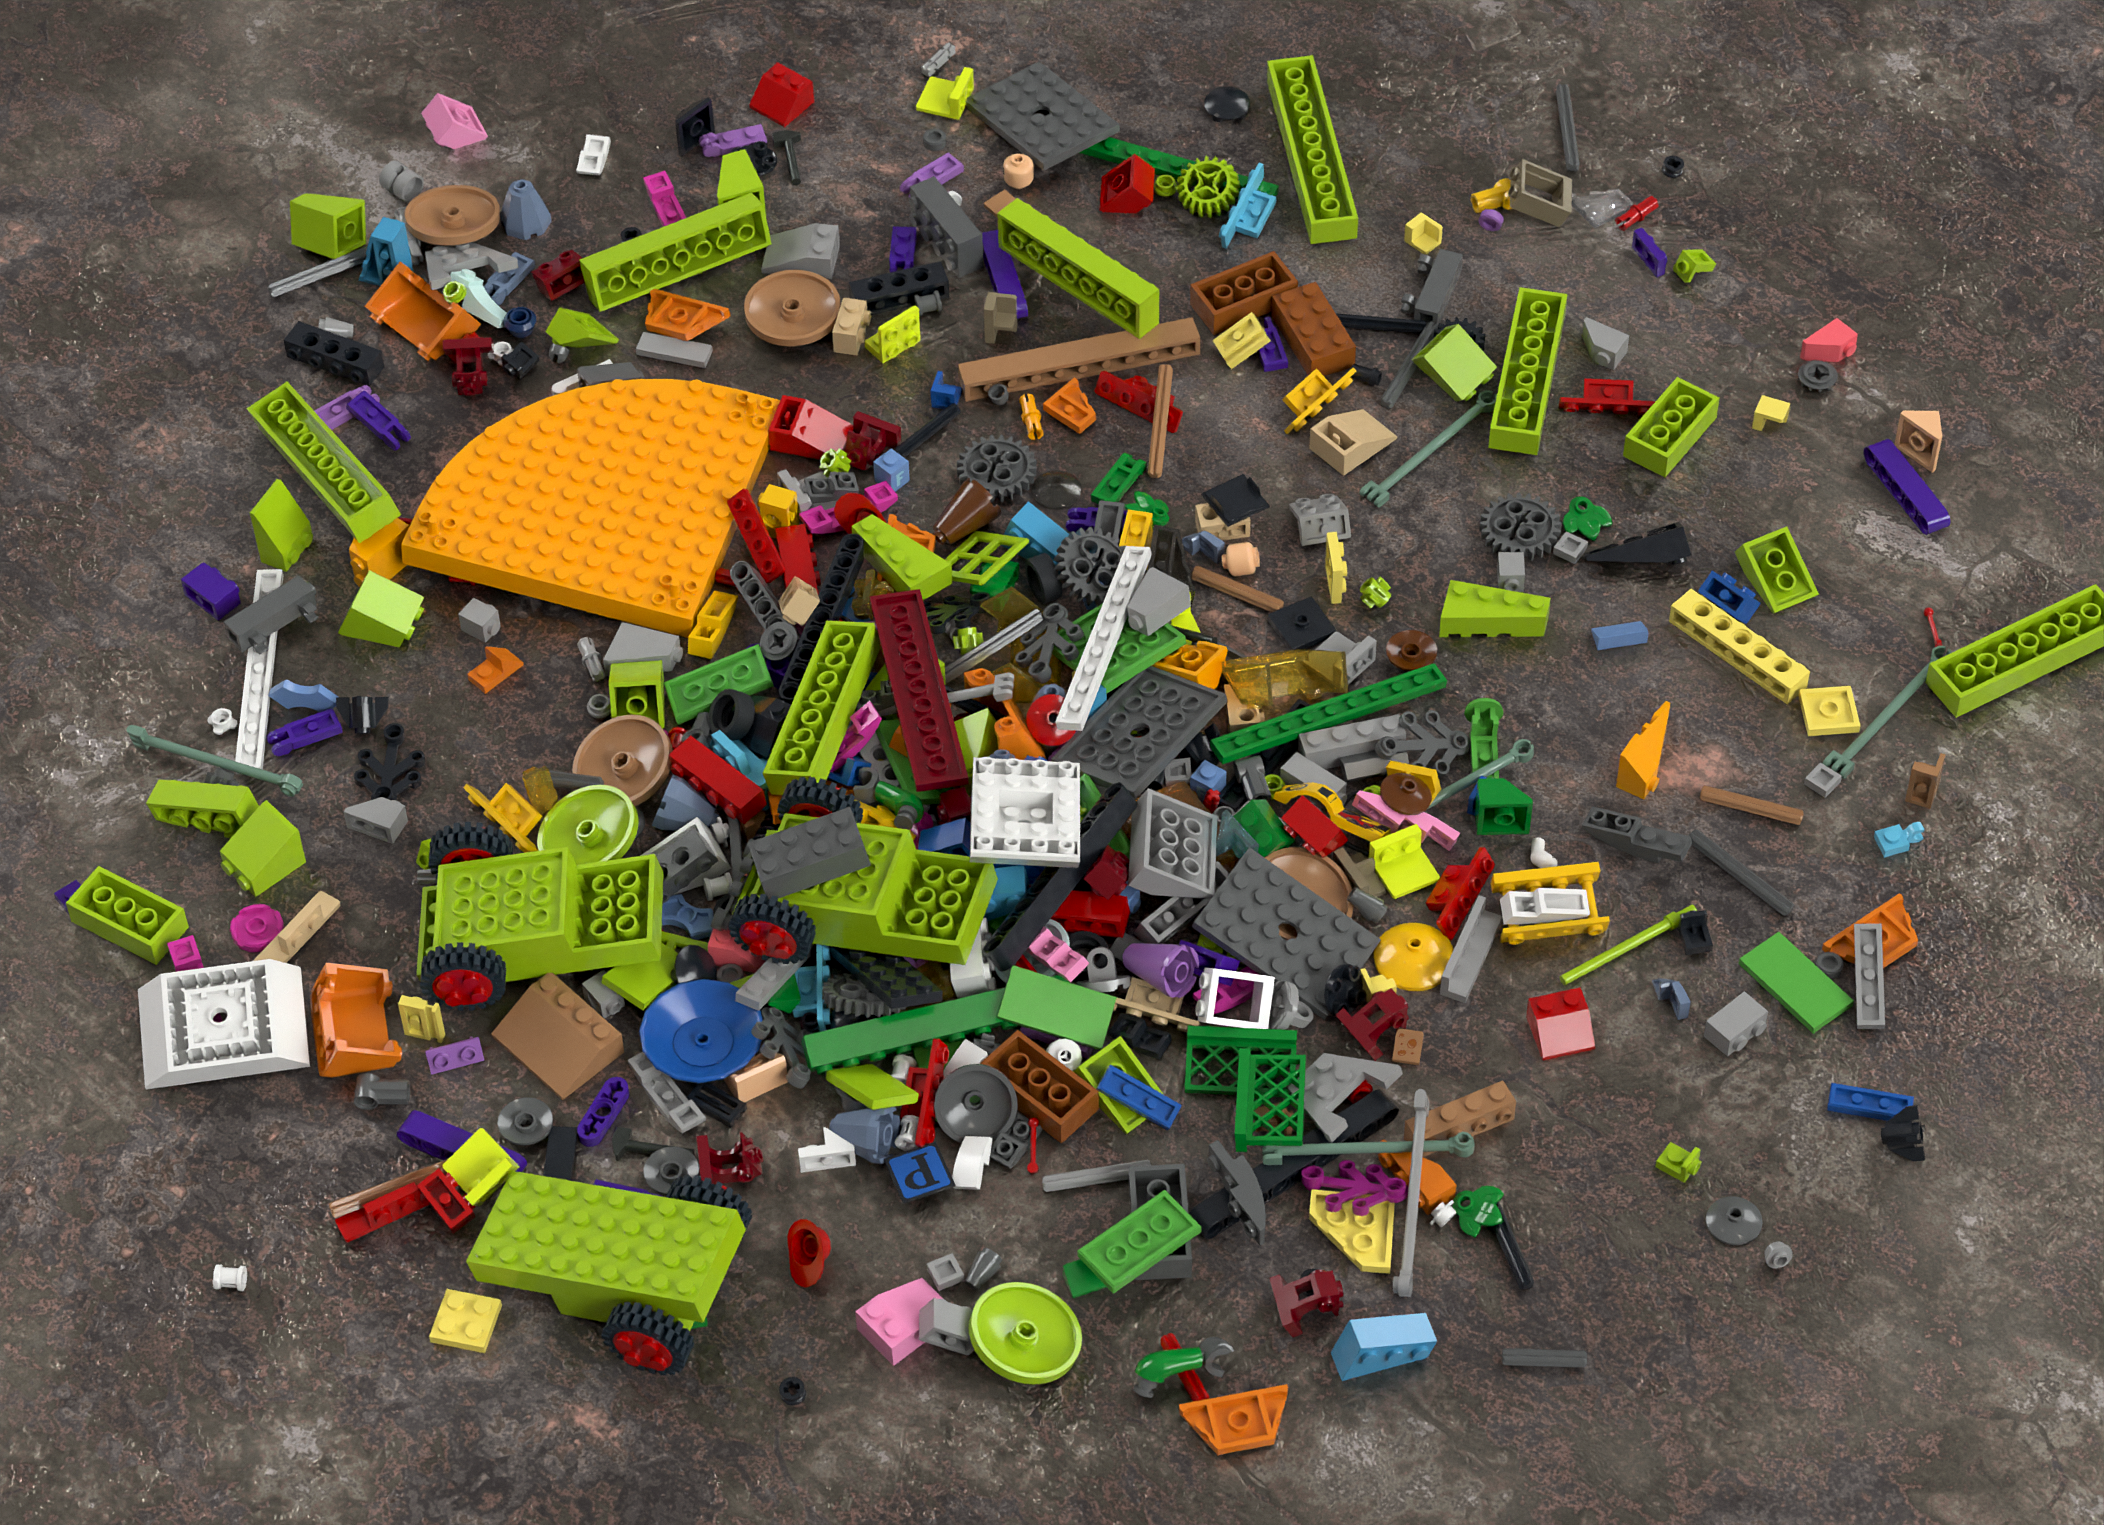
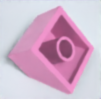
(453, 122)

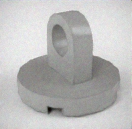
(1104, 978)
(1287, 1008)

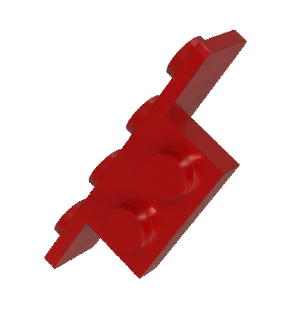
(1606, 395)
(1136, 396)
(756, 536)
(1458, 891)
(926, 1082)
(381, 1212)

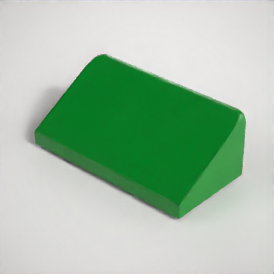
(787, 996)
(1080, 1279)

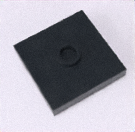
(1301, 624)

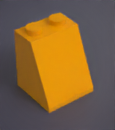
(379, 553)

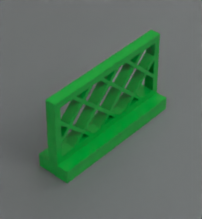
(1233, 1039)
(1246, 1100)

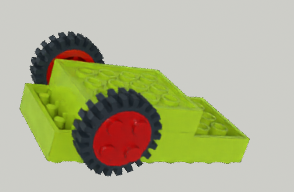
(898, 906)
(528, 915)
(617, 1257)

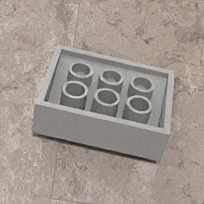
(1172, 848)

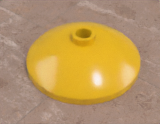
(1411, 966)

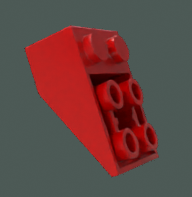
(806, 429)

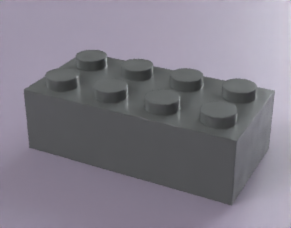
(946, 227)
(809, 854)
(1145, 1184)

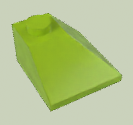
(578, 330)

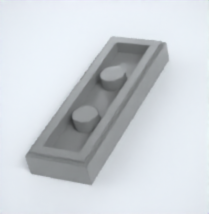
(674, 350)

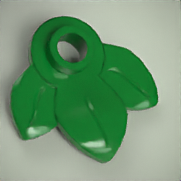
(1146, 503)
(1586, 521)
(1480, 1211)

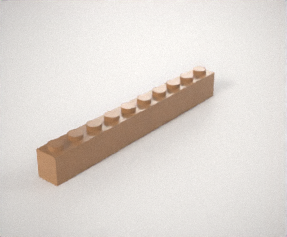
(1079, 359)

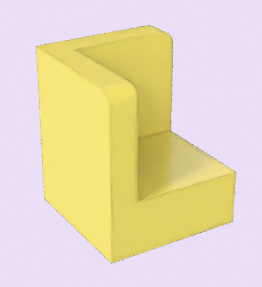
(1423, 233)
(1770, 409)
(1376, 984)

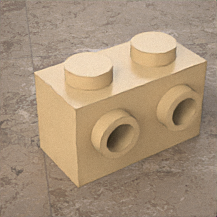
(850, 326)

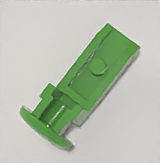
(1484, 719)

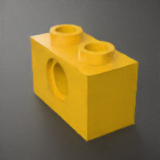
(778, 508)

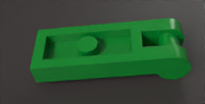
(1119, 479)

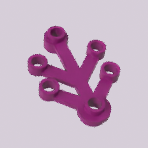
(1388, 1189)

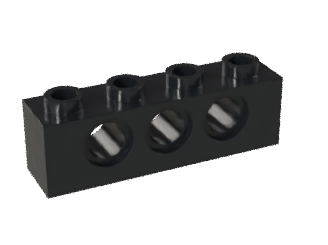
(898, 288)
(334, 353)

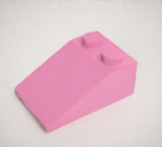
(892, 1319)

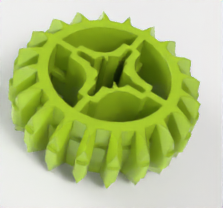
(1212, 175)

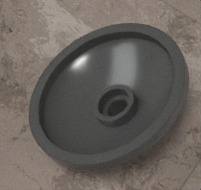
(988, 1116)

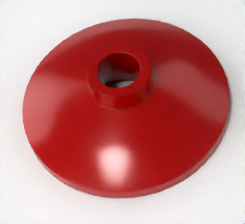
(1040, 725)

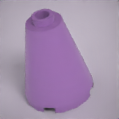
(1163, 966)

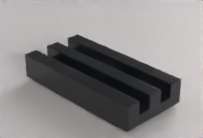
(714, 1107)

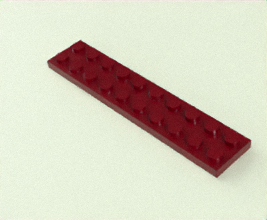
(918, 691)

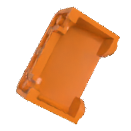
(419, 313)
(1010, 730)
(352, 1020)

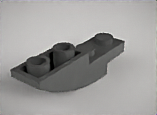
(1632, 837)
(1245, 1192)

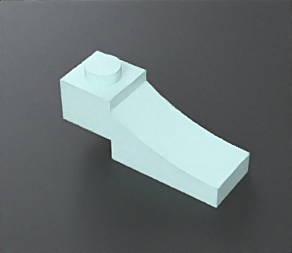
(477, 299)

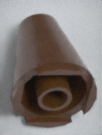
(965, 513)

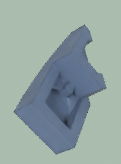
(1206, 543)
(1675, 992)

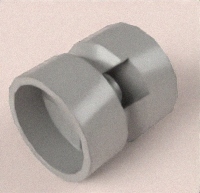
(401, 181)

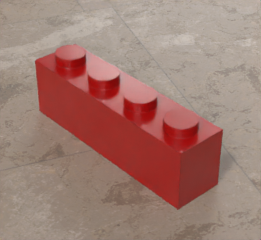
(795, 553)
(717, 780)
(1093, 913)

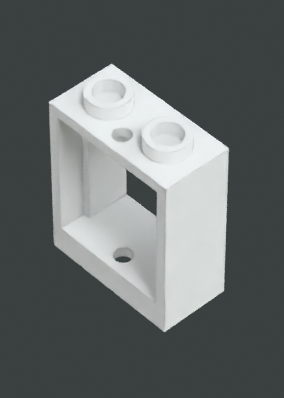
(1260, 1001)

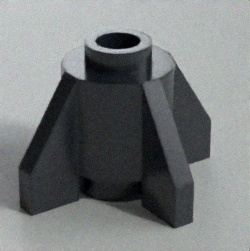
(362, 712)
(1199, 747)
(1904, 1134)

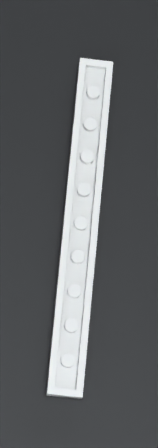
(1103, 639)
(257, 684)

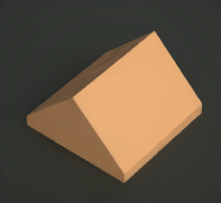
(1920, 437)
(758, 1077)

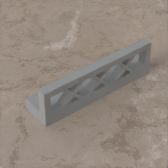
(1470, 952)

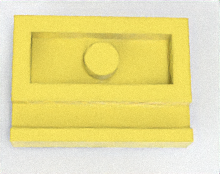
(1241, 340)
(421, 1019)

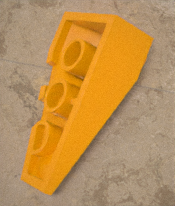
(1196, 663)
(1642, 756)

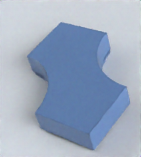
(295, 695)
(691, 919)

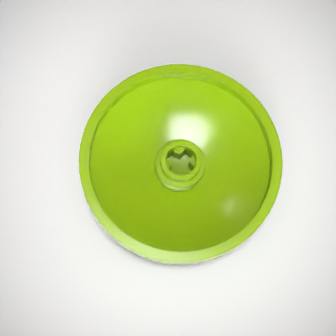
(593, 822)
(1025, 1333)

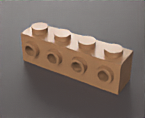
(1468, 1114)

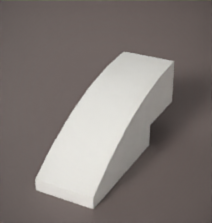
(1544, 906)

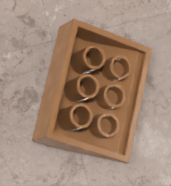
(558, 1036)

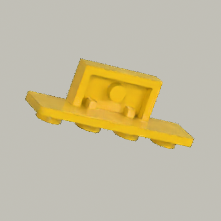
(1310, 394)
(511, 811)

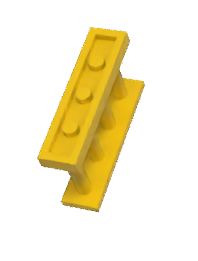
(1557, 878)

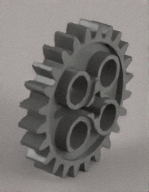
(984, 465)
(1507, 516)
(1073, 555)
(853, 997)

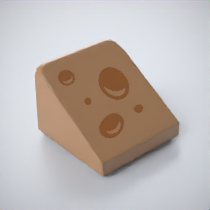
(1408, 1046)

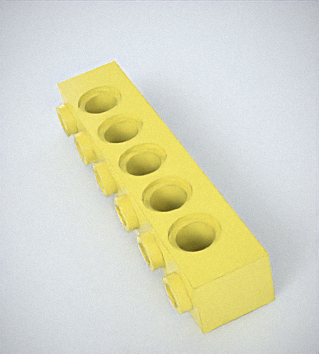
(1739, 646)

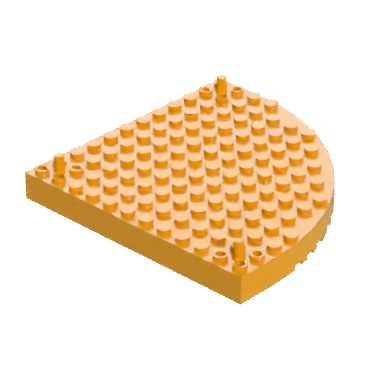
(600, 498)

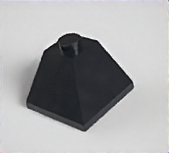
(693, 123)

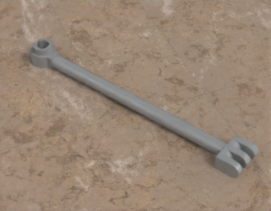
(1000, 689)
(1404, 1282)

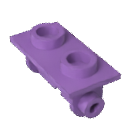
(454, 1055)

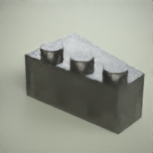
(1169, 555)

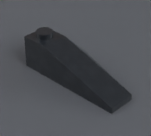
(1661, 546)
(767, 724)

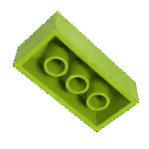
(1671, 427)
(127, 915)

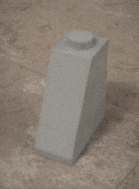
(1157, 601)
(643, 644)

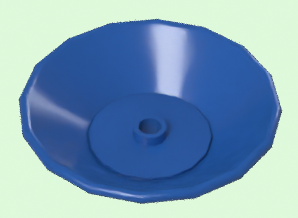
(694, 1014)

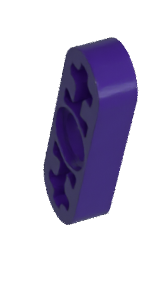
(603, 1123)

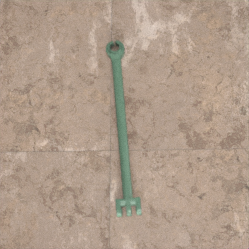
(1379, 492)
(1513, 756)
(1844, 760)
(288, 783)
(1273, 1154)

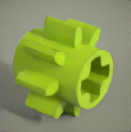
(834, 462)
(1375, 592)
(967, 639)

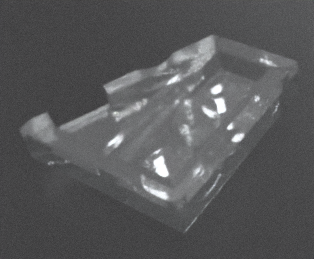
(1602, 206)

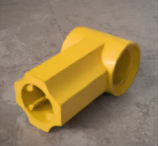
(1492, 197)

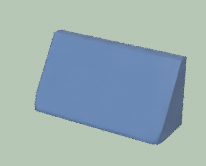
(1620, 635)

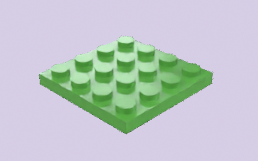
(1132, 652)

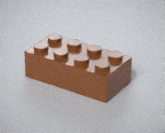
(1239, 291)
(1313, 330)
(1044, 1086)

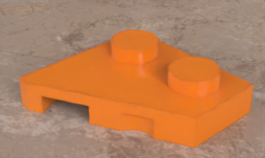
(1071, 407)

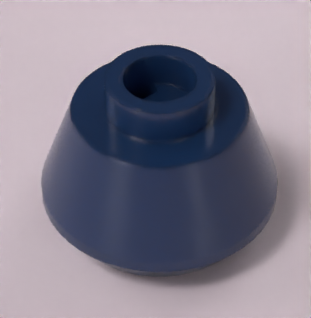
(520, 322)

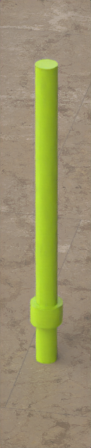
(1669, 922)

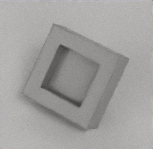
(1570, 547)
(1822, 780)
(945, 1272)

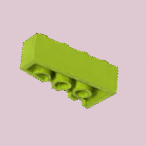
(902, 560)
(1492, 612)
(202, 805)

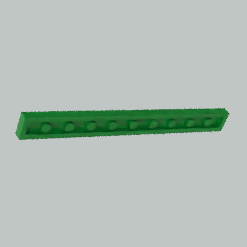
(1164, 164)
(1328, 713)

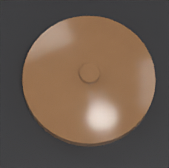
(452, 215)
(792, 307)
(628, 755)
(1318, 875)

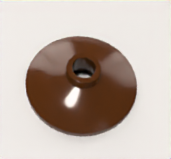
(1409, 643)
(1405, 794)

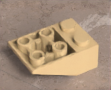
(1349, 439)

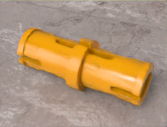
(1031, 416)

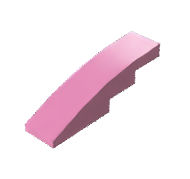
(1377, 810)
(1056, 955)

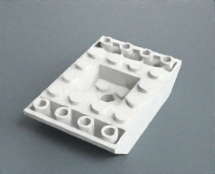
(1025, 812)
(261, 1030)

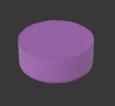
(1491, 220)

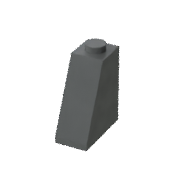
(607, 373)

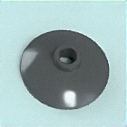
(521, 1113)
(667, 1162)
(1730, 1229)

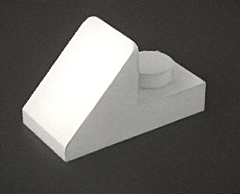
(833, 1154)

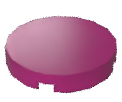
(256, 927)

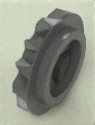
(1824, 370)
(769, 643)

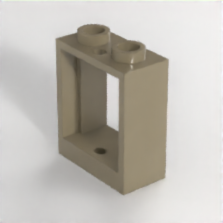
(1547, 181)

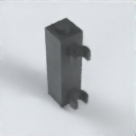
(1438, 287)
(271, 613)

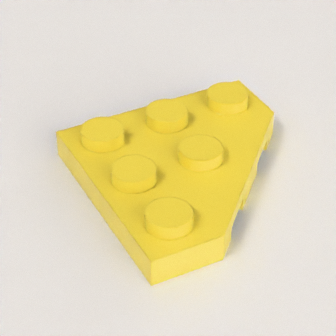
(1361, 1238)

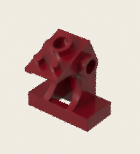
(469, 351)
(866, 444)
(1364, 1031)
(744, 1153)
(1291, 1308)

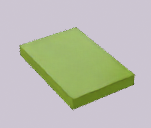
(642, 981)
(872, 1086)

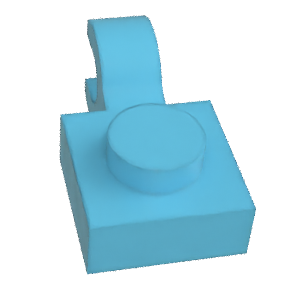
(1895, 840)

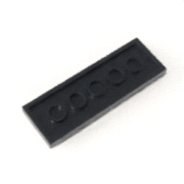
(888, 977)

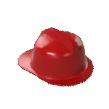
(854, 508)
(807, 1251)

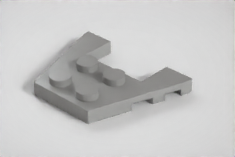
(454, 258)
(1333, 1080)

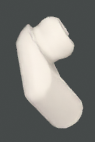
(1539, 856)

